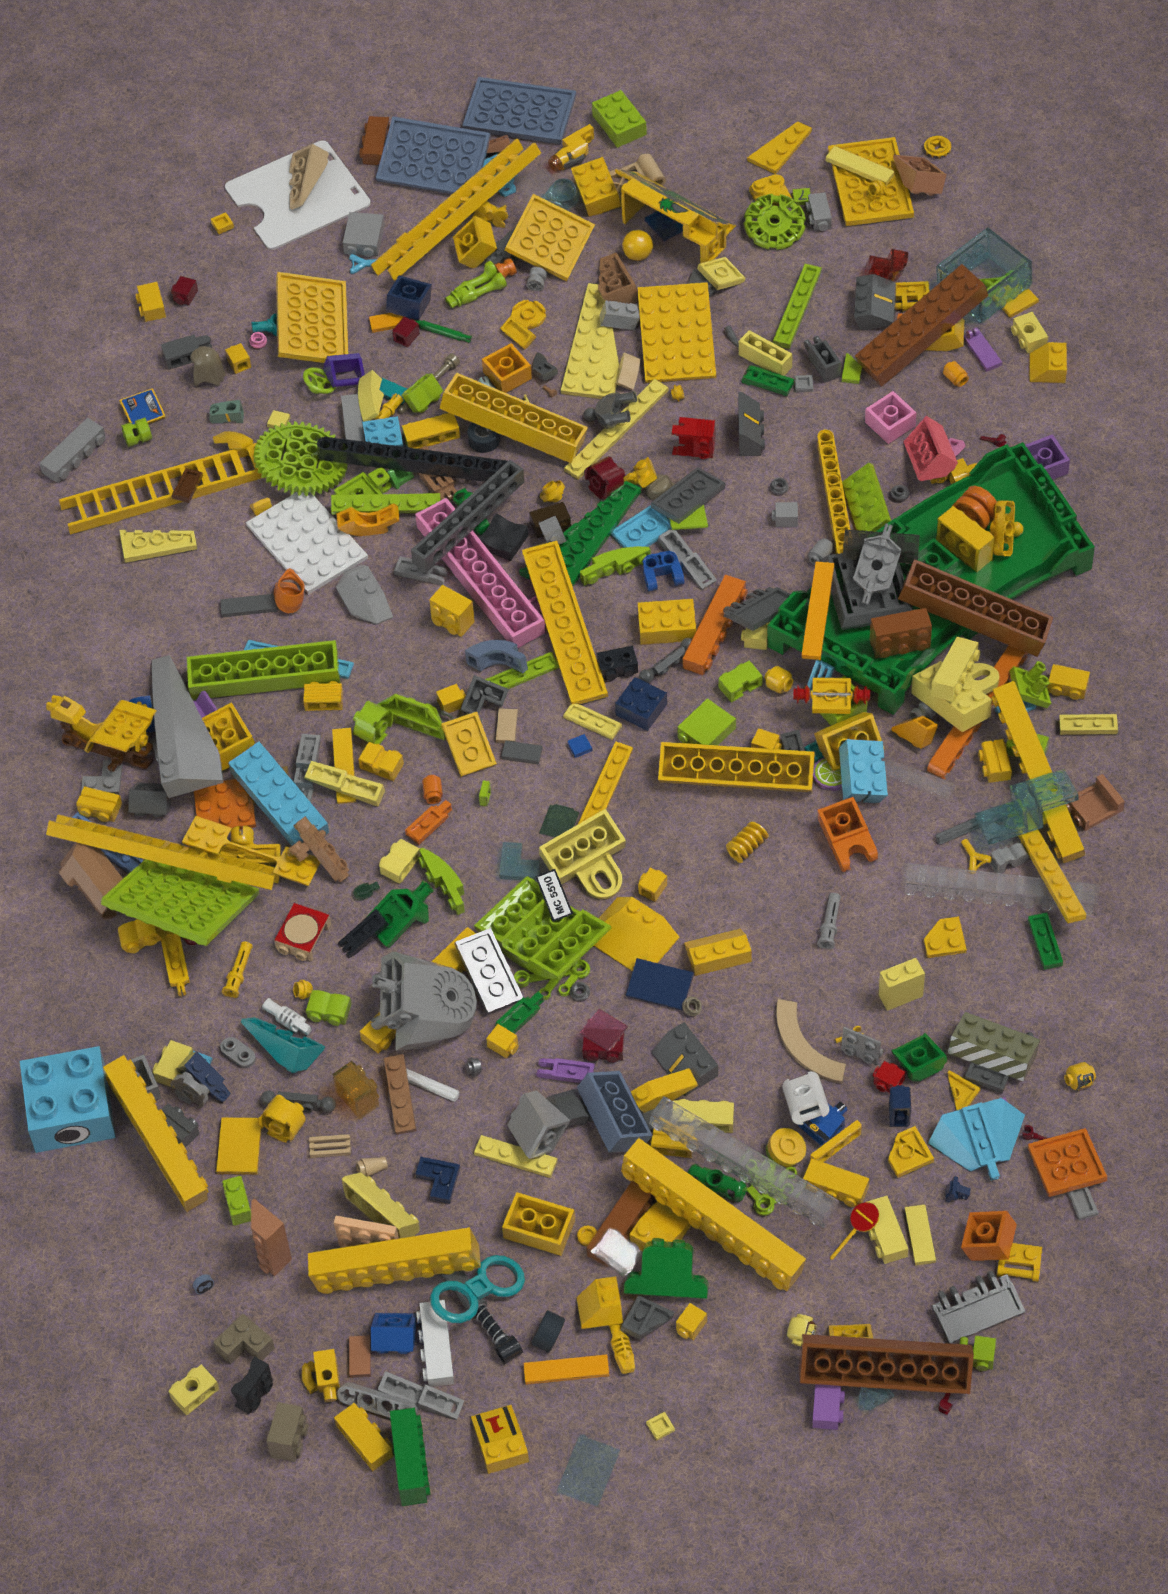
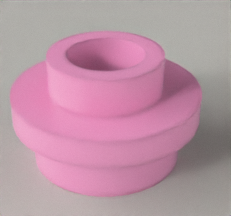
(254, 340)

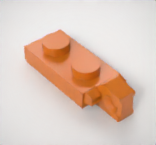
(428, 822)

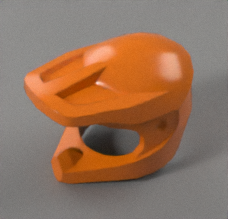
(286, 594)

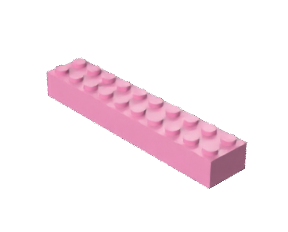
(486, 581)

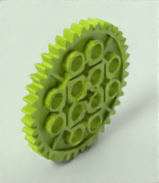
(299, 464)

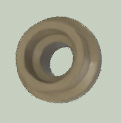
(696, 1004)

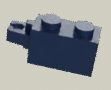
(206, 1075)

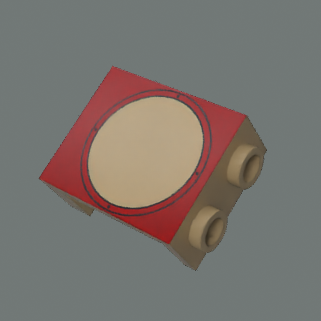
(301, 931)

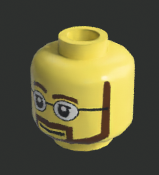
(800, 1325)

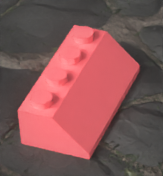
(930, 450)

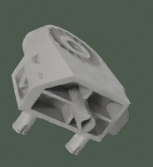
(422, 1001)

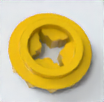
(933, 142)

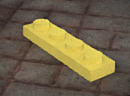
(514, 1156)

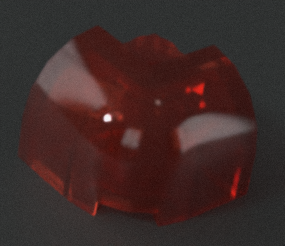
(888, 268)

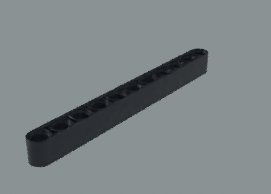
(407, 459)

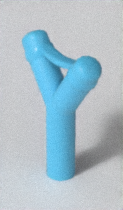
(362, 263)

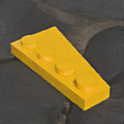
(781, 148)

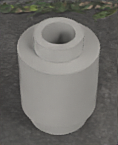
(820, 550)

